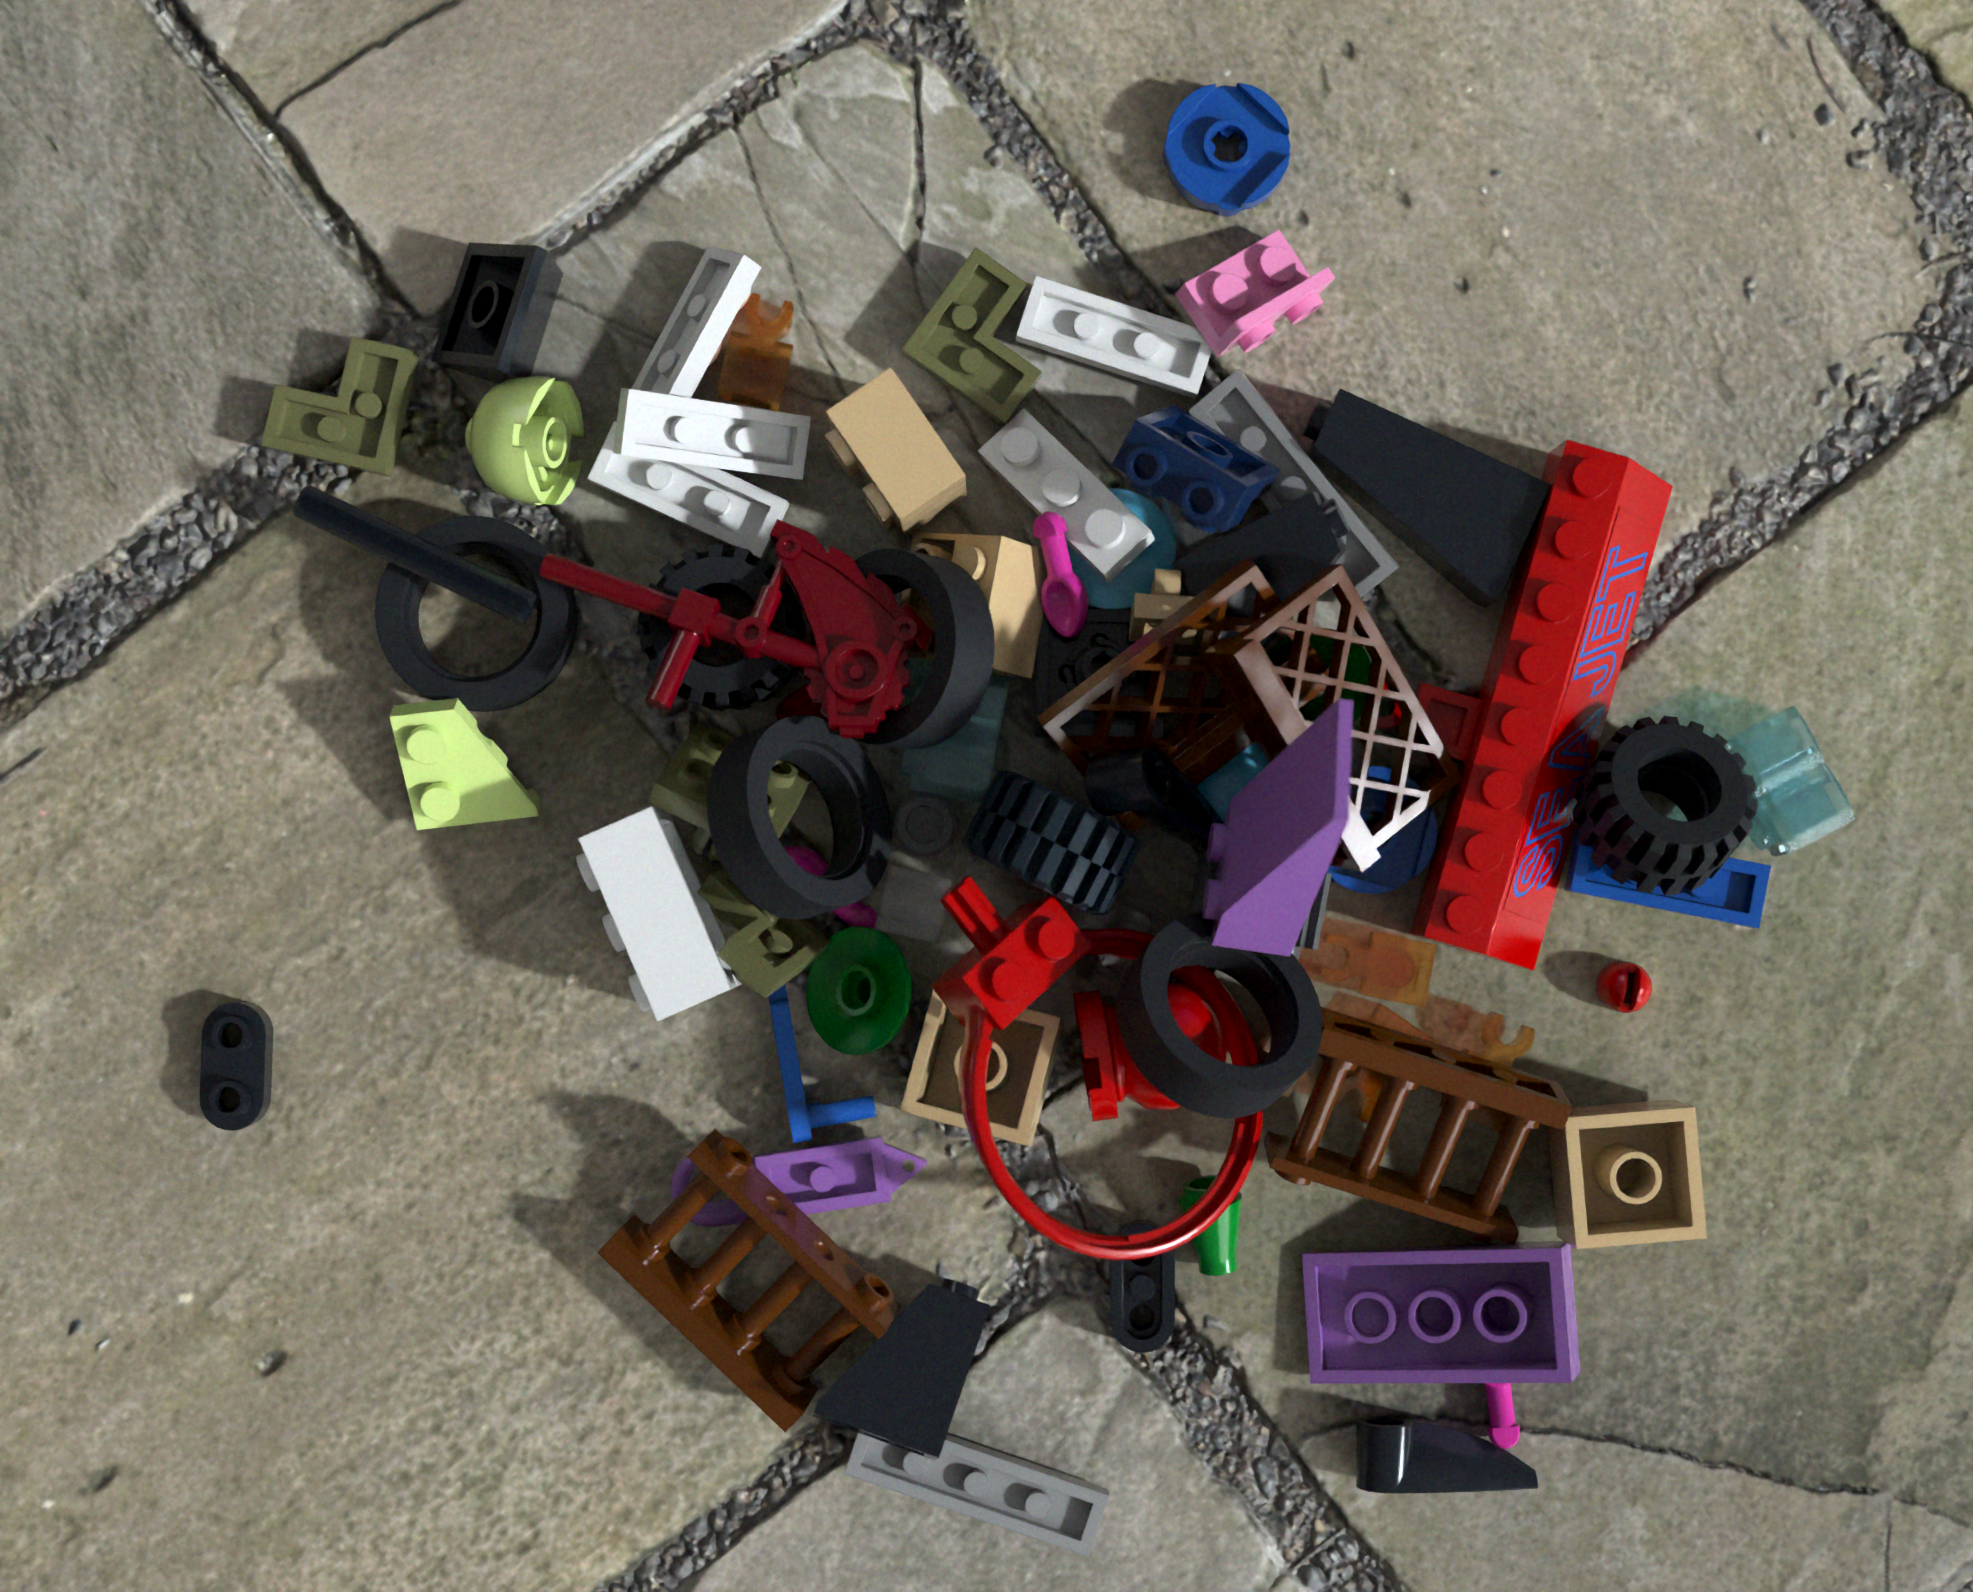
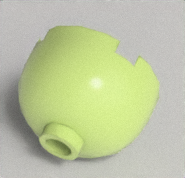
(524, 439)

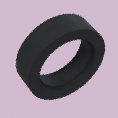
(961, 653)
(531, 673)
(745, 832)
(1176, 1063)

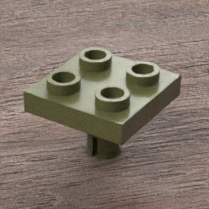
(686, 778)

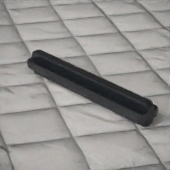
(414, 554)

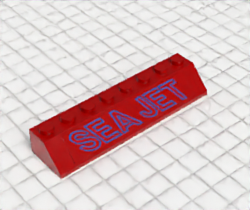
(1543, 705)

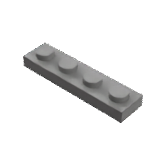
(1247, 419)
(988, 1488)

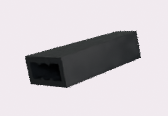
(1431, 492)

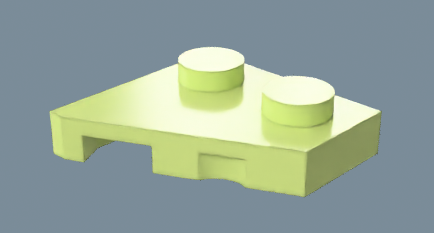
(454, 769)

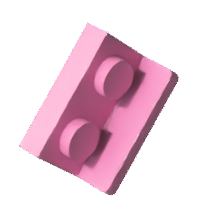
(1251, 293)

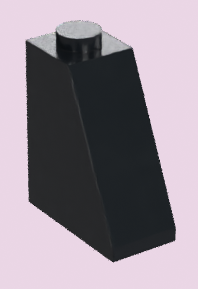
(1285, 545)
(912, 1374)

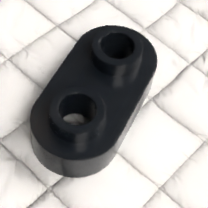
(241, 1067)
(1145, 1284)

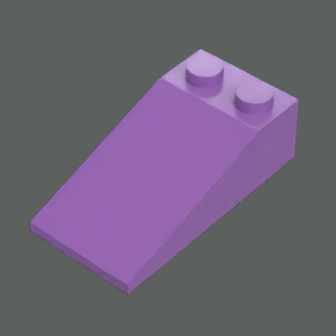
(1281, 839)
(1442, 1314)

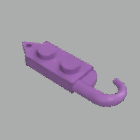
(817, 1178)

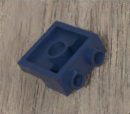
(1193, 468)

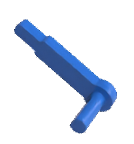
(812, 1115)

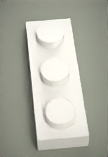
(698, 323)
(1114, 337)
(711, 434)
(1057, 482)
(693, 496)

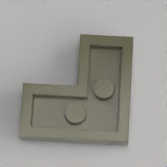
(959, 344)
(360, 424)
(766, 947)

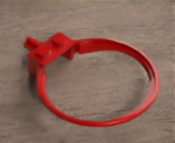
(1007, 972)

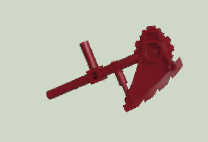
(854, 621)

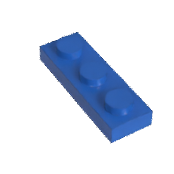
(1730, 897)

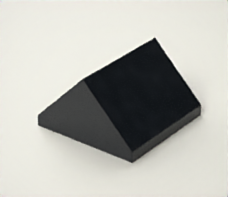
(498, 311)

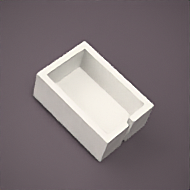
(656, 912)

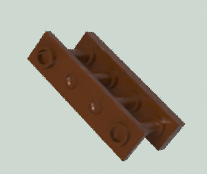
(1405, 1065)
(708, 1321)

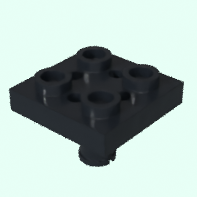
(1056, 651)

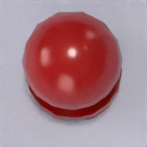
(1109, 1068)

